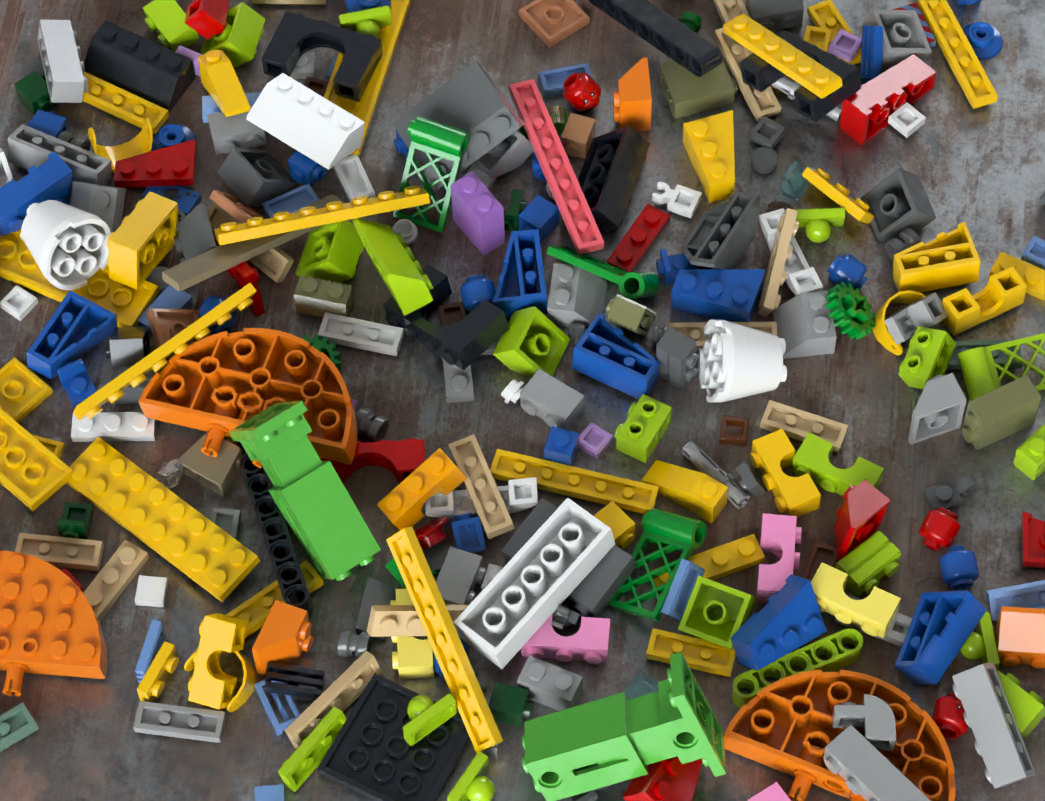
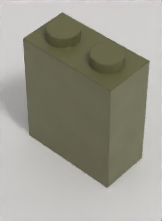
(695, 94)
(1001, 412)

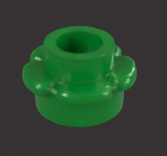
(691, 21)

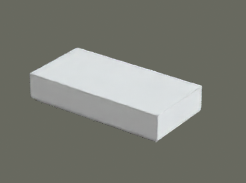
(353, 178)

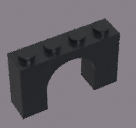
(300, 34)
(761, 74)
(457, 342)

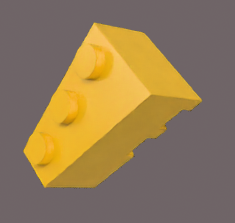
(711, 152)
(939, 263)

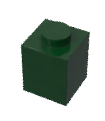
(34, 93)
(510, 704)

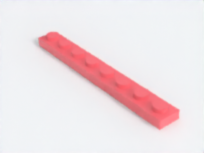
(556, 167)

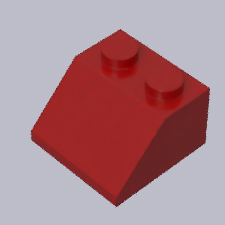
(858, 517)

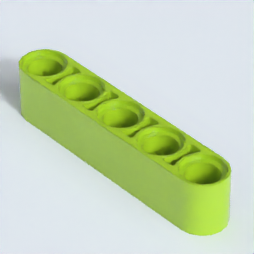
(804, 657)

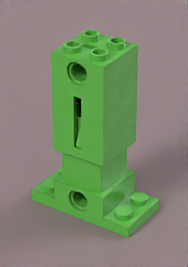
(307, 490)
(621, 737)

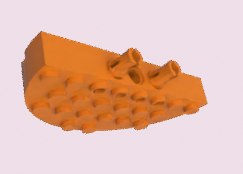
(245, 372)
(45, 624)
(793, 724)

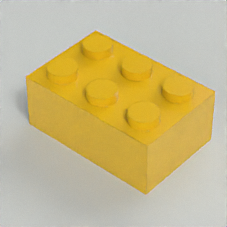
(142, 240)

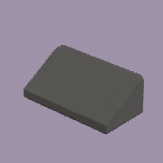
(375, 594)

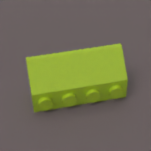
(395, 265)

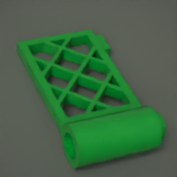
(437, 140)
(631, 284)
(666, 530)

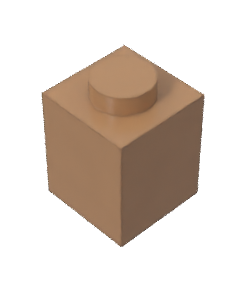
(578, 135)

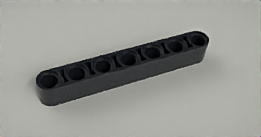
(663, 33)
(280, 545)

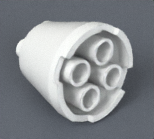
(65, 242)
(739, 361)

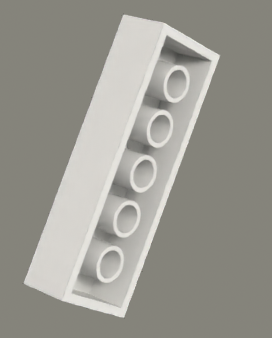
(534, 583)

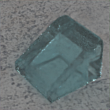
(793, 182)

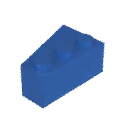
(43, 183)
(522, 275)
(718, 293)
(69, 334)
(615, 360)
(781, 626)
(937, 634)

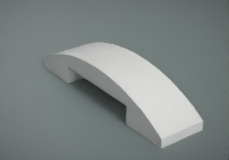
(799, 275)
(517, 496)

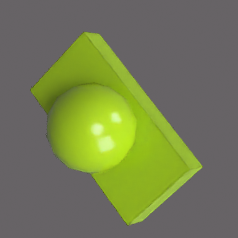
(367, 20)
(819, 222)
(982, 643)
(427, 716)
(473, 783)

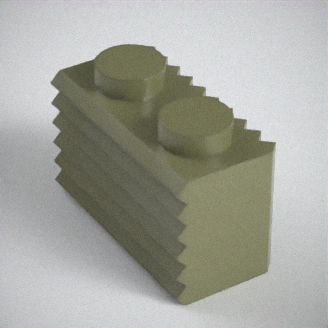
(322, 296)
(630, 315)

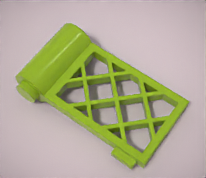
(981, 370)

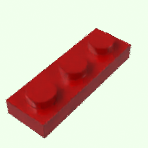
(639, 238)

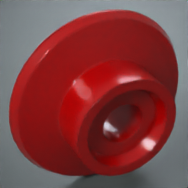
(431, 533)

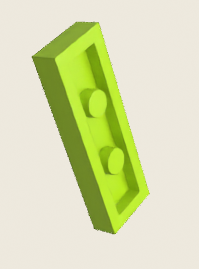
(312, 750)

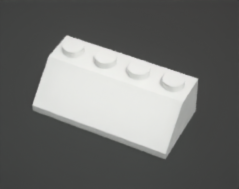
(306, 121)

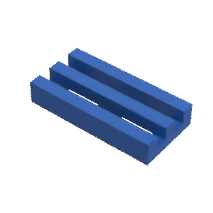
(871, 51)

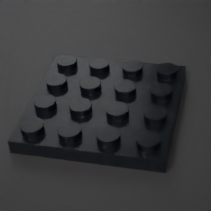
(376, 758)

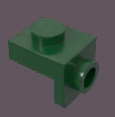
(516, 206)
(75, 520)

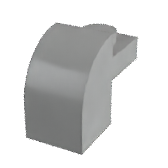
(921, 313)
(872, 716)

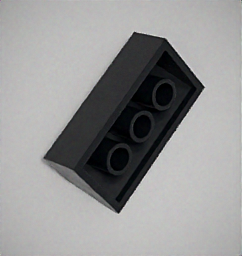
(138, 65)
(611, 175)

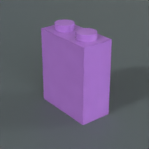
(478, 213)

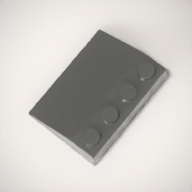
(470, 104)

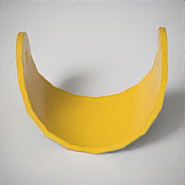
(140, 144)
(881, 331)
(249, 680)

